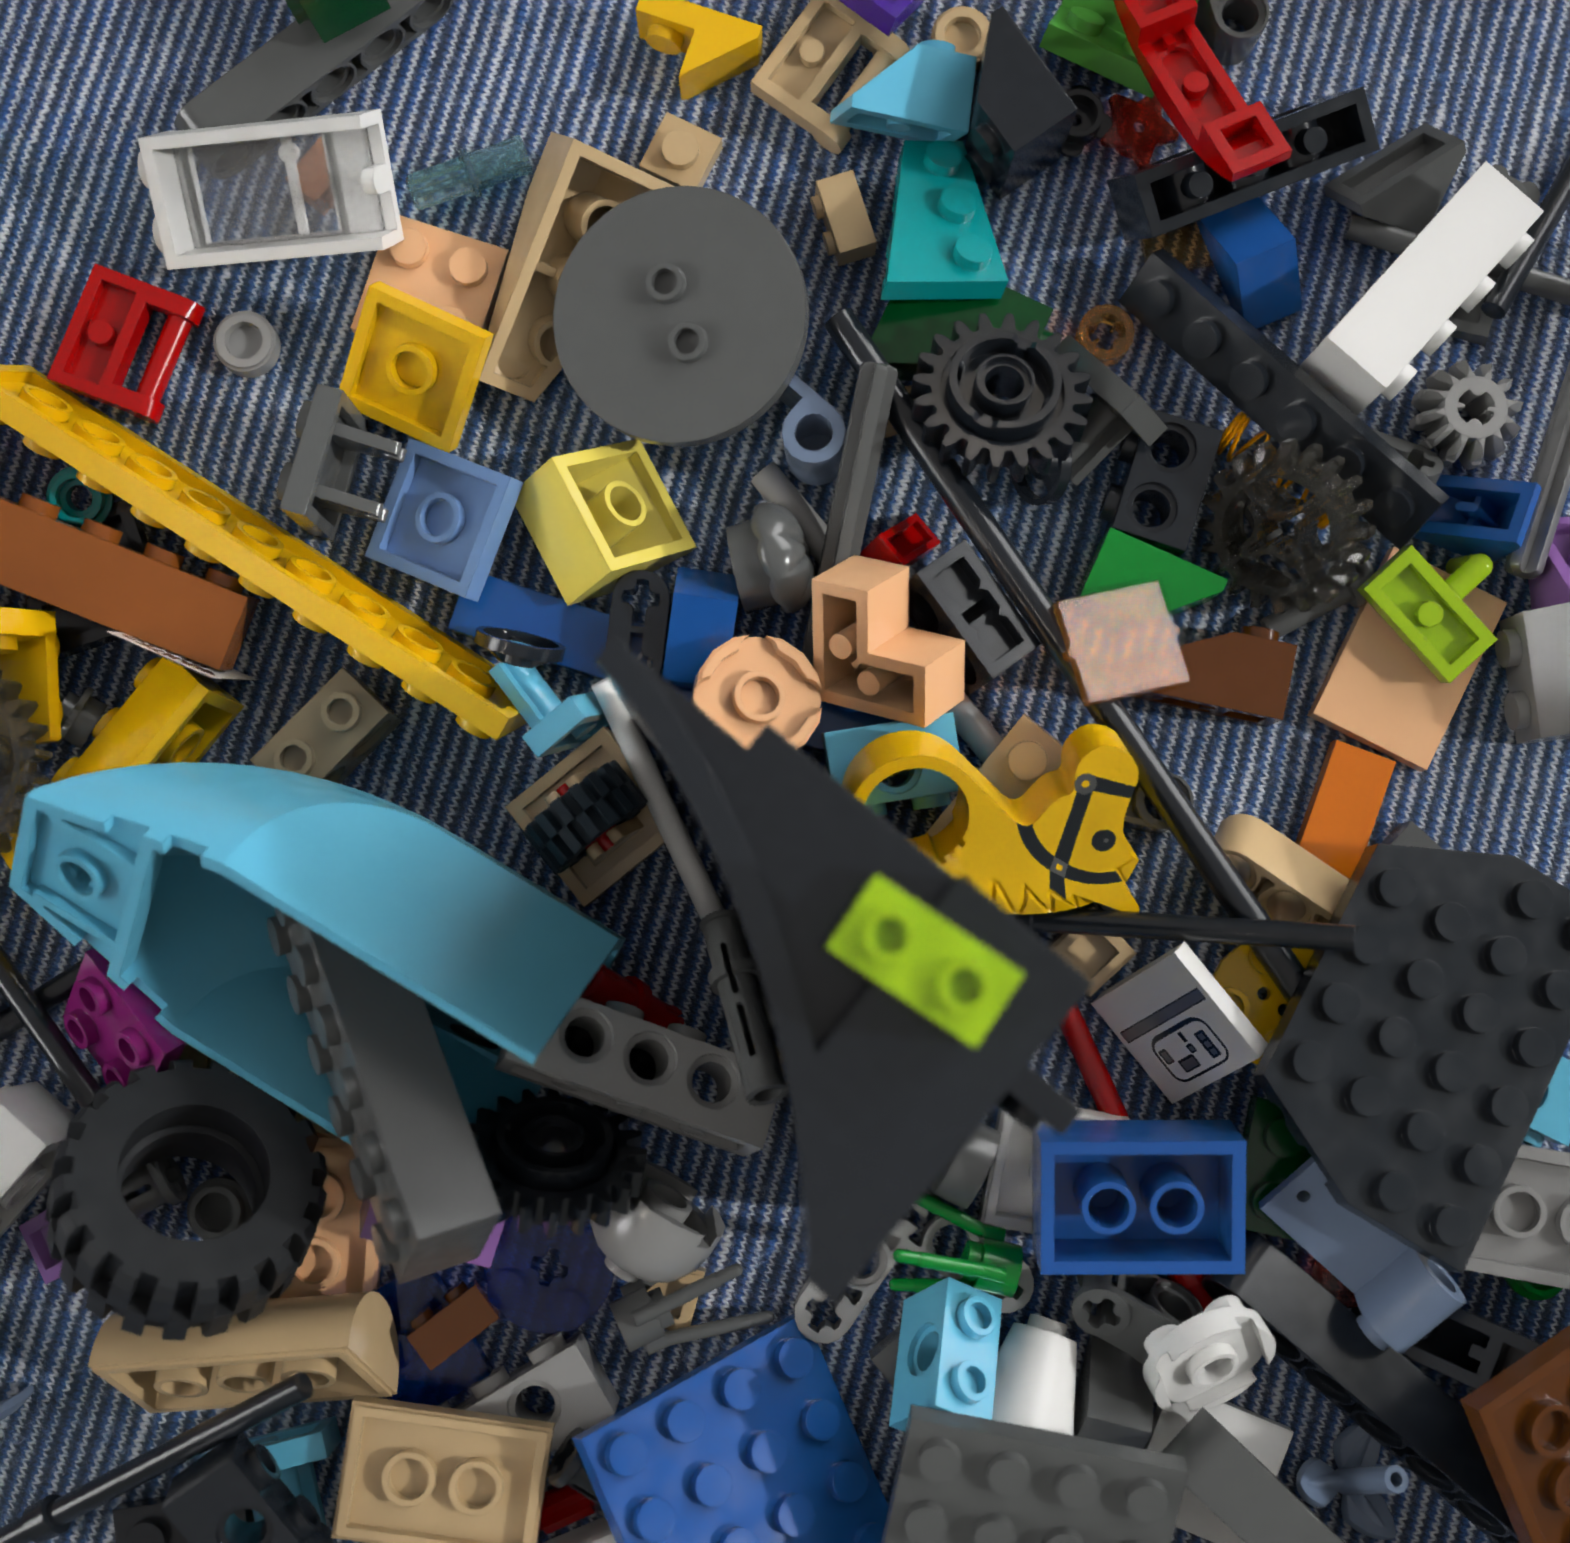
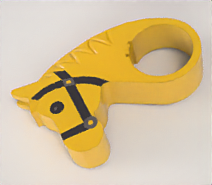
(1033, 852)

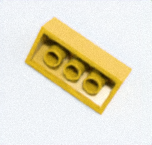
(165, 720)

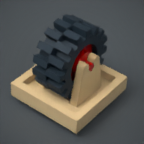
(588, 818)

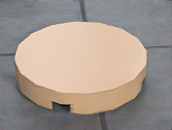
(757, 685)

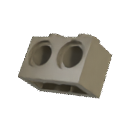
(331, 731)

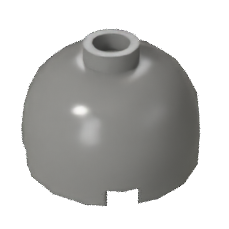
(661, 1233)

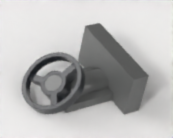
(1112, 416)

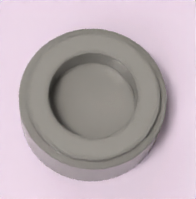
(247, 344)

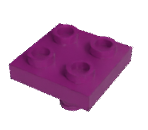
(116, 1023)

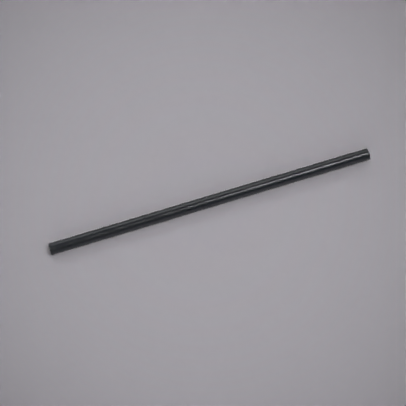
(1039, 614)

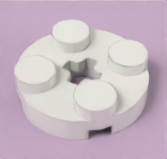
(1207, 1356)

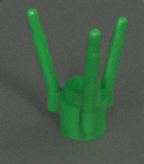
(985, 1264)

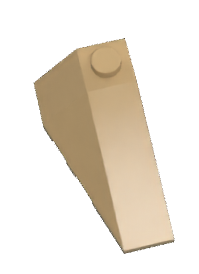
(565, 198)

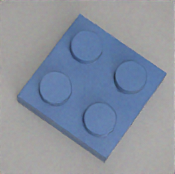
(444, 519)

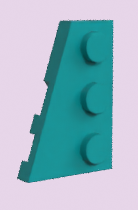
(940, 229)

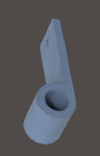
(811, 435)
(1393, 1285)

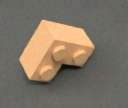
(870, 653)

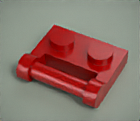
(106, 338)

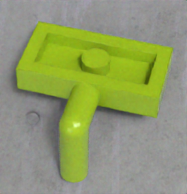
(1431, 611)

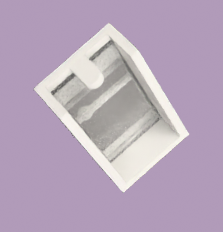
(271, 190)

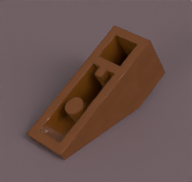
(1234, 677)

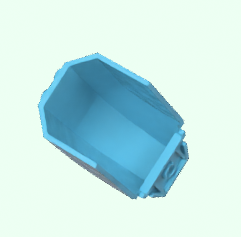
(190, 858)

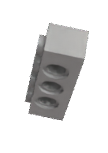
(665, 1100)
(566, 1370)

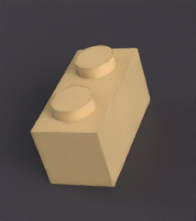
(845, 218)

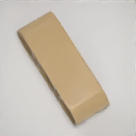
(1279, 872)

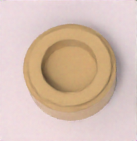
(964, 29)

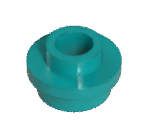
(60, 492)

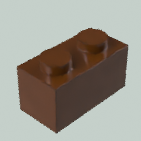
(451, 1325)

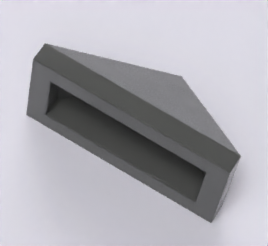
(1403, 180)

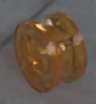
(1118, 320)

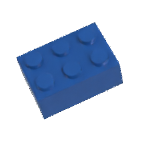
(1139, 1198)

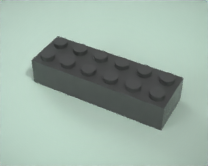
(392, 1103)

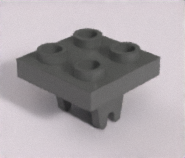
(319, 479)

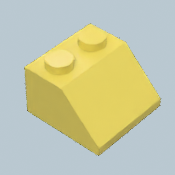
(601, 518)

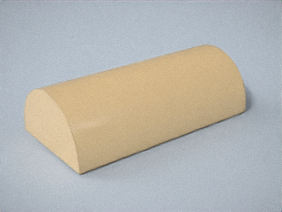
(335, 1339)

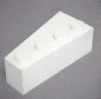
(1422, 289)

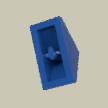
(1254, 261)
(1481, 515)
(699, 622)

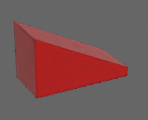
(903, 542)

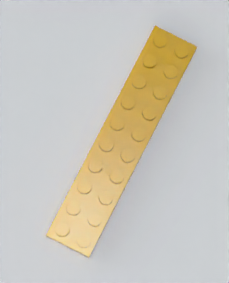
(260, 551)

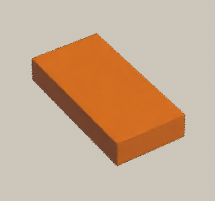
(1344, 805)

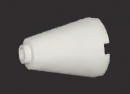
(1037, 1376)

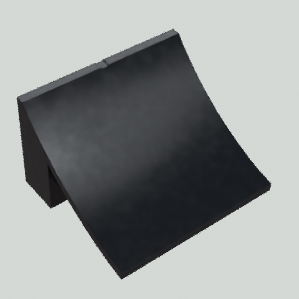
(870, 1079)

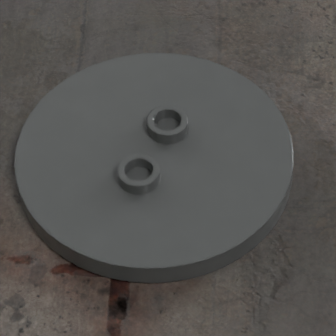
(681, 316)

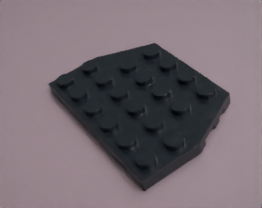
(1428, 1042)

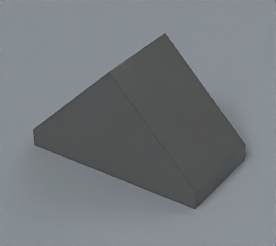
(1112, 1397)

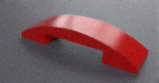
(1198, 91)

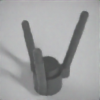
(646, 1314)

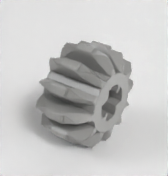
(1479, 396)

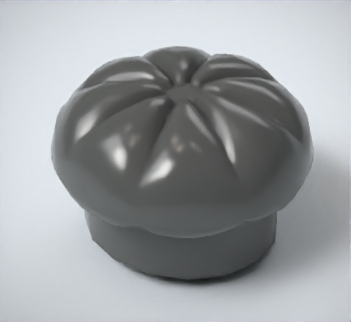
(771, 560)

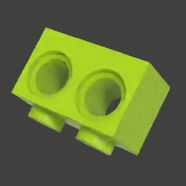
(924, 960)

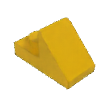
(713, 41)

